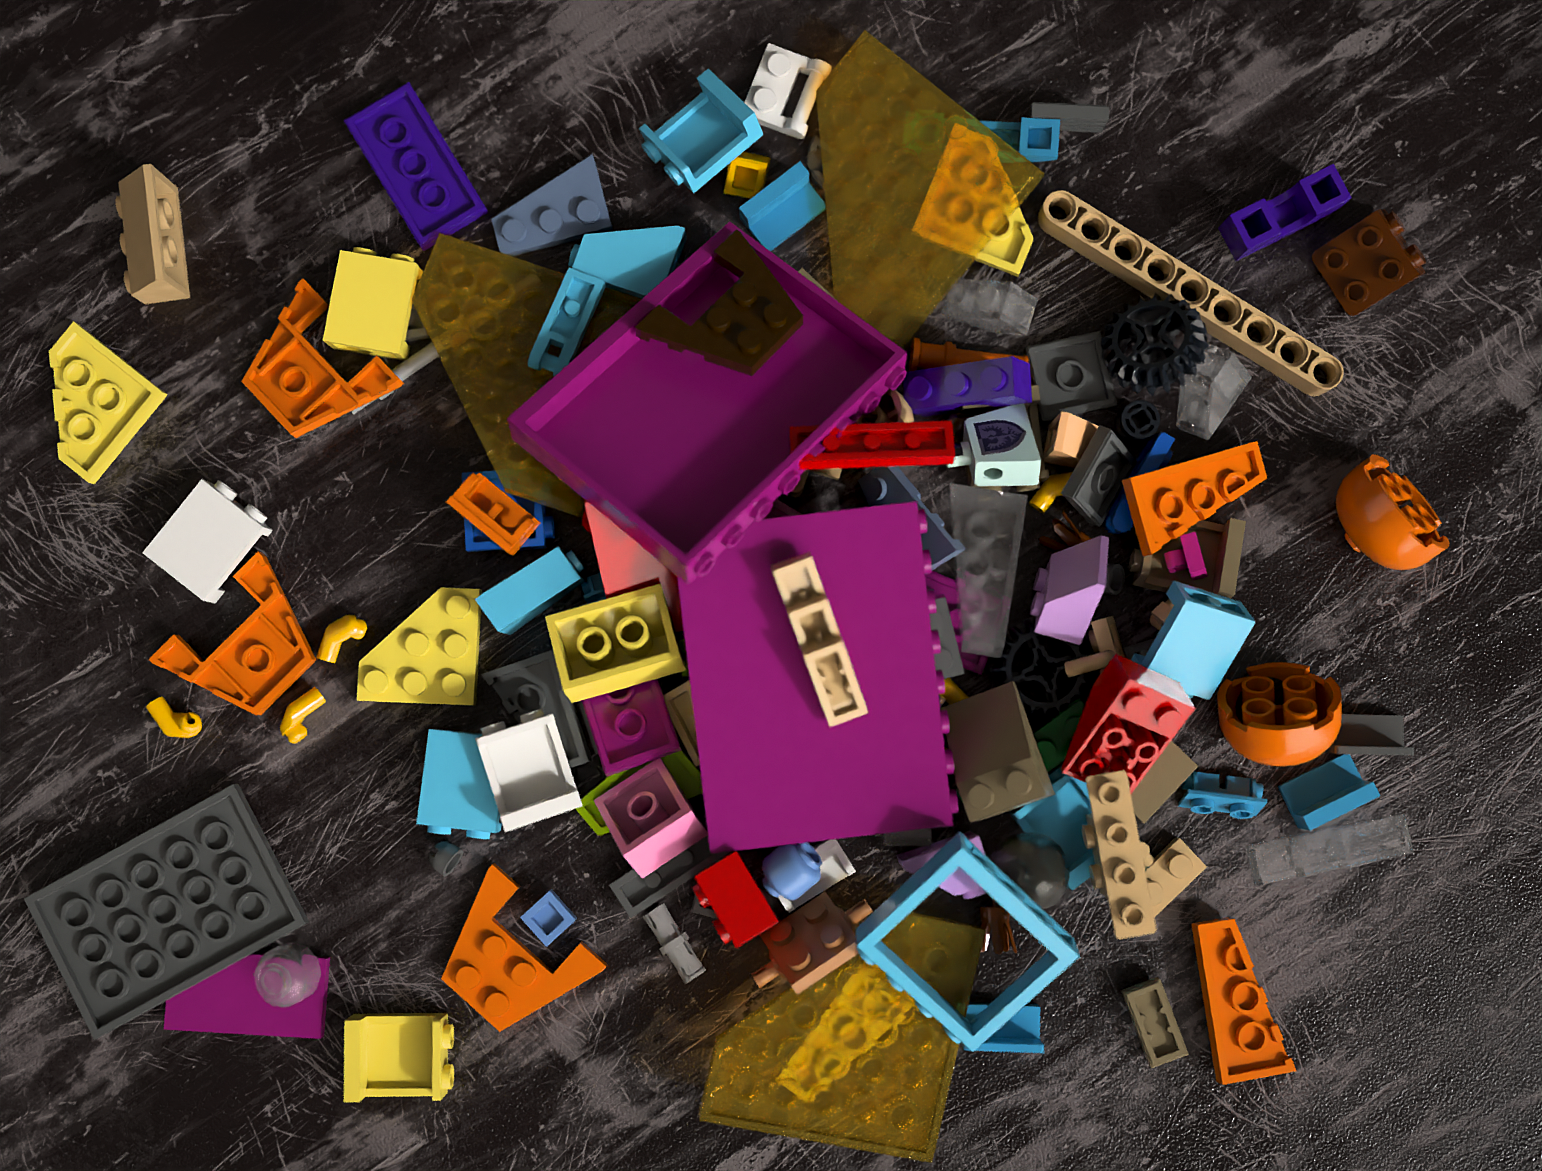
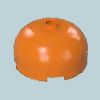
(1377, 526)
(1285, 732)

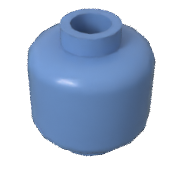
(791, 870)

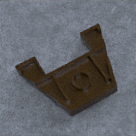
(742, 325)

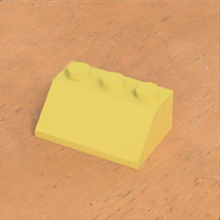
(615, 643)

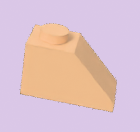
(1067, 439)

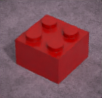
(735, 899)

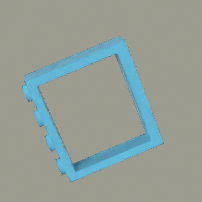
(964, 854)

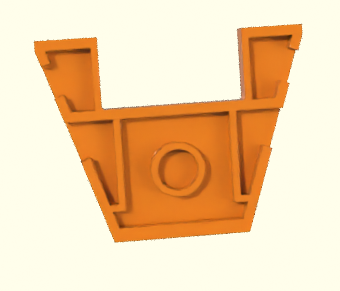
(299, 382)
(258, 657)
(498, 971)

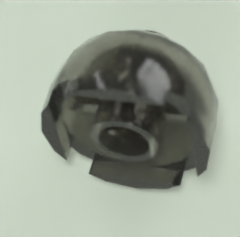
(1034, 865)

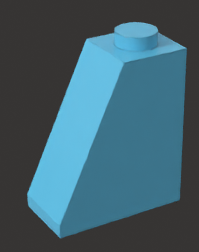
(630, 258)
(531, 590)

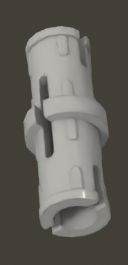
(674, 943)

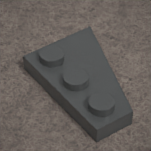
(535, 686)

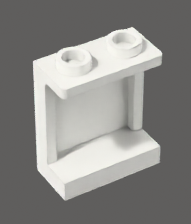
(207, 539)
(528, 770)

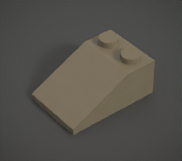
(995, 753)

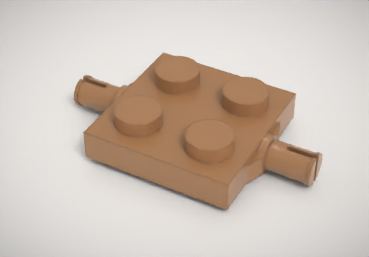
(811, 942)

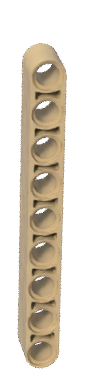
(1207, 292)

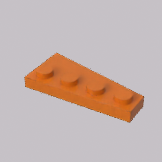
(1182, 494)
(1239, 1023)

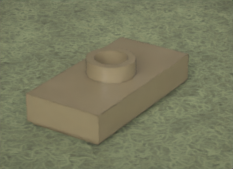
(1154, 1022)

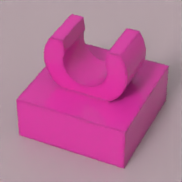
(1188, 557)

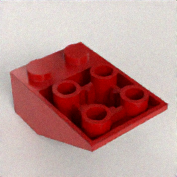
(1126, 722)

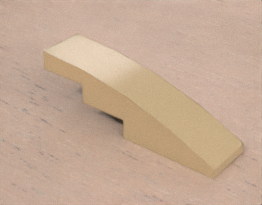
(819, 639)

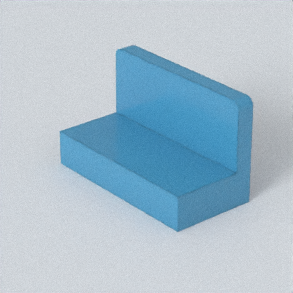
(782, 207)
(1326, 792)
(1018, 1034)

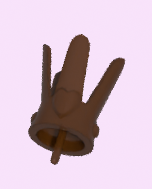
(1065, 534)
(996, 920)

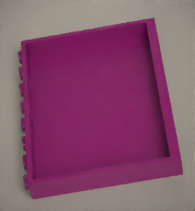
(691, 447)
(761, 732)

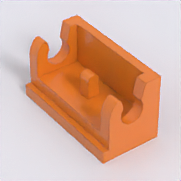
(493, 512)

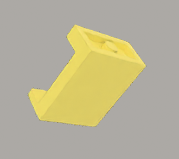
(371, 303)
(397, 1055)

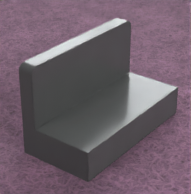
(1371, 735)

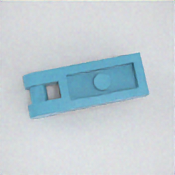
(567, 321)

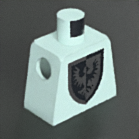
(999, 448)

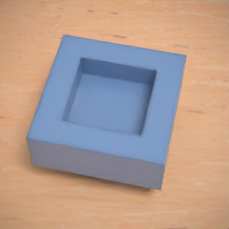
(548, 917)

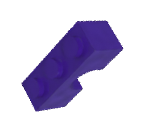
(1285, 214)
(983, 382)

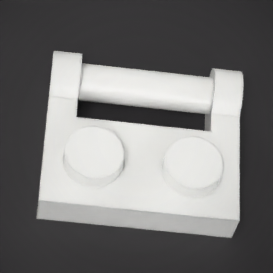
(774, 85)

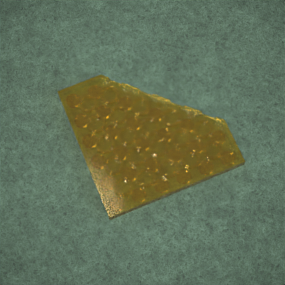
(907, 188)
(483, 324)
(851, 1052)

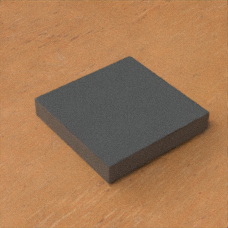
(1070, 376)
(1099, 476)

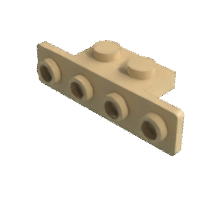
(1117, 854)

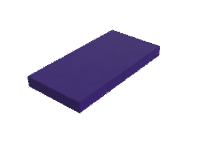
(415, 166)

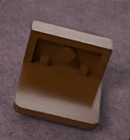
(1369, 261)

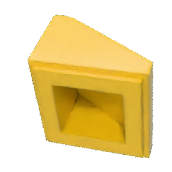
(746, 175)

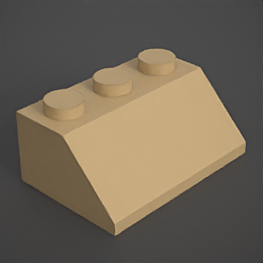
(152, 237)

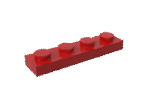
(879, 445)

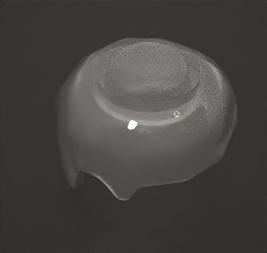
(287, 975)

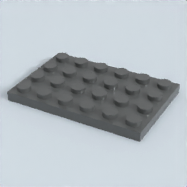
(166, 911)

